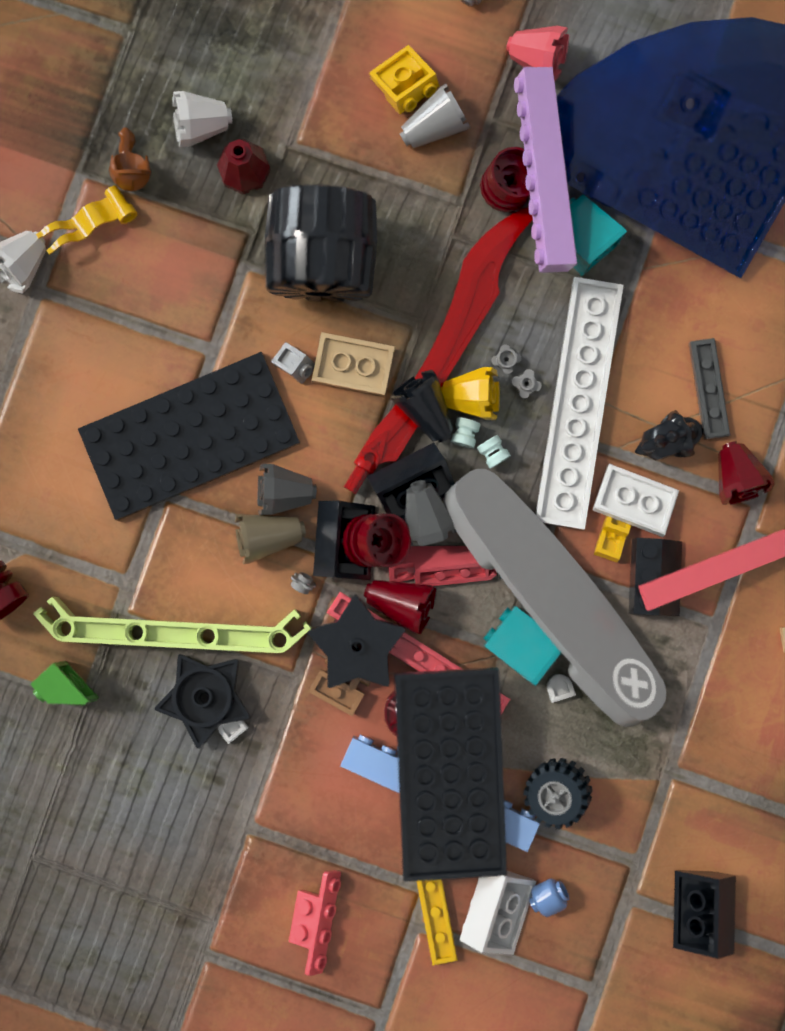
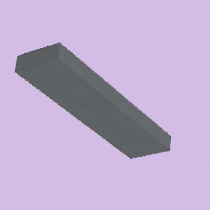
(709, 389)

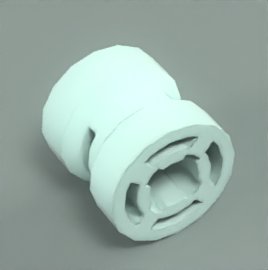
(465, 434)
(490, 447)

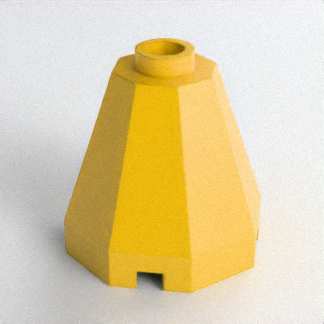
(474, 393)

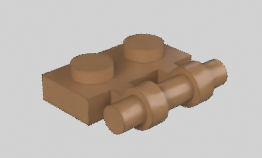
(343, 696)

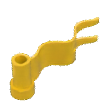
(91, 217)

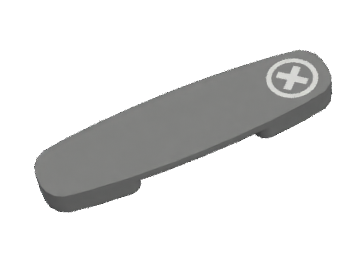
(557, 596)

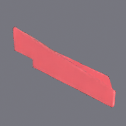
(440, 566)

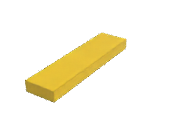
(437, 921)

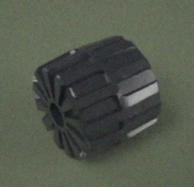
(320, 243)

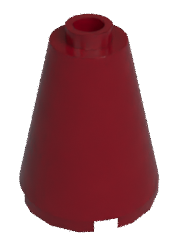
(402, 602)

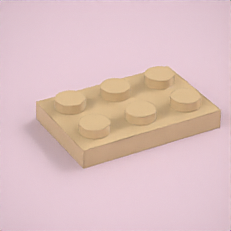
(353, 364)

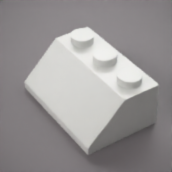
(497, 913)

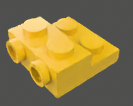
(405, 80)

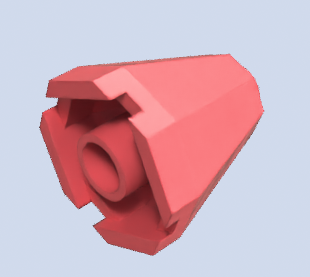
(540, 47)

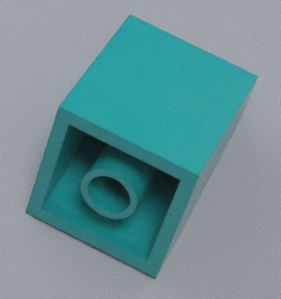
(593, 233)
(522, 645)

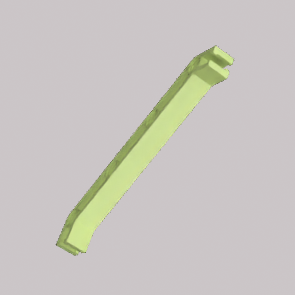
(168, 633)

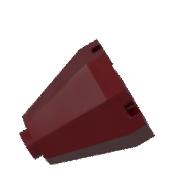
(243, 166)
(741, 474)

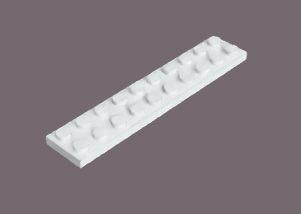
(579, 403)

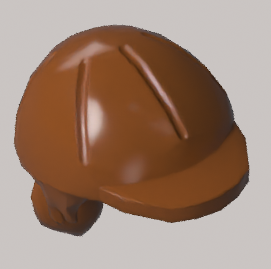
(128, 169)

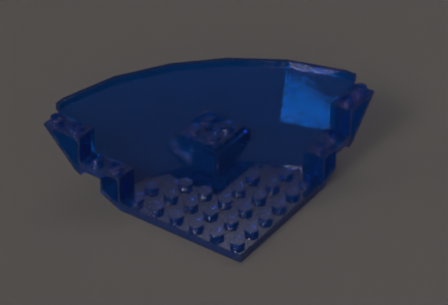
(695, 173)

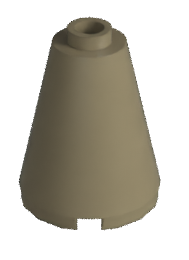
(266, 535)

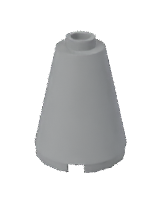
(434, 120)

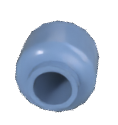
(549, 897)

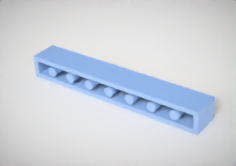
(382, 767)

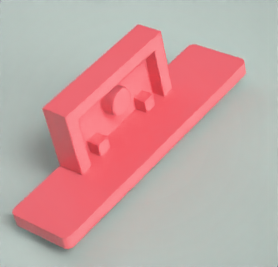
(314, 920)

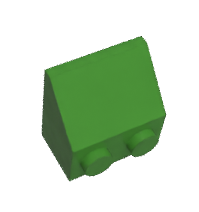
(62, 686)

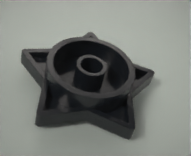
(359, 626)
(185, 698)

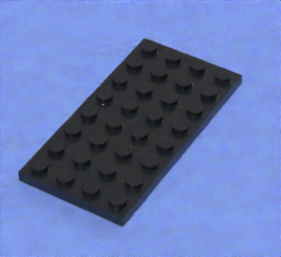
(188, 436)
(450, 774)

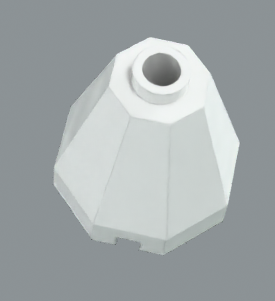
(198, 117)
(20, 259)

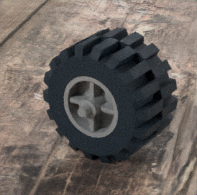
(558, 793)

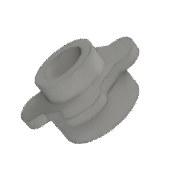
(513, 357)
(523, 390)
(302, 582)

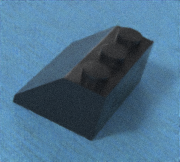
(394, 480)
(330, 555)
(649, 561)
(704, 913)

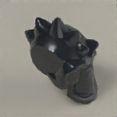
(672, 437)

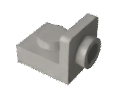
(294, 363)

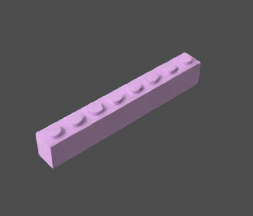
(545, 170)

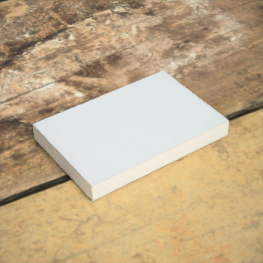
(635, 500)

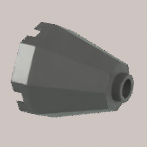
(283, 490)
(426, 514)

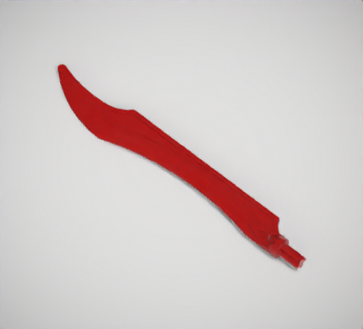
(471, 302)

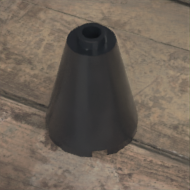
(425, 405)

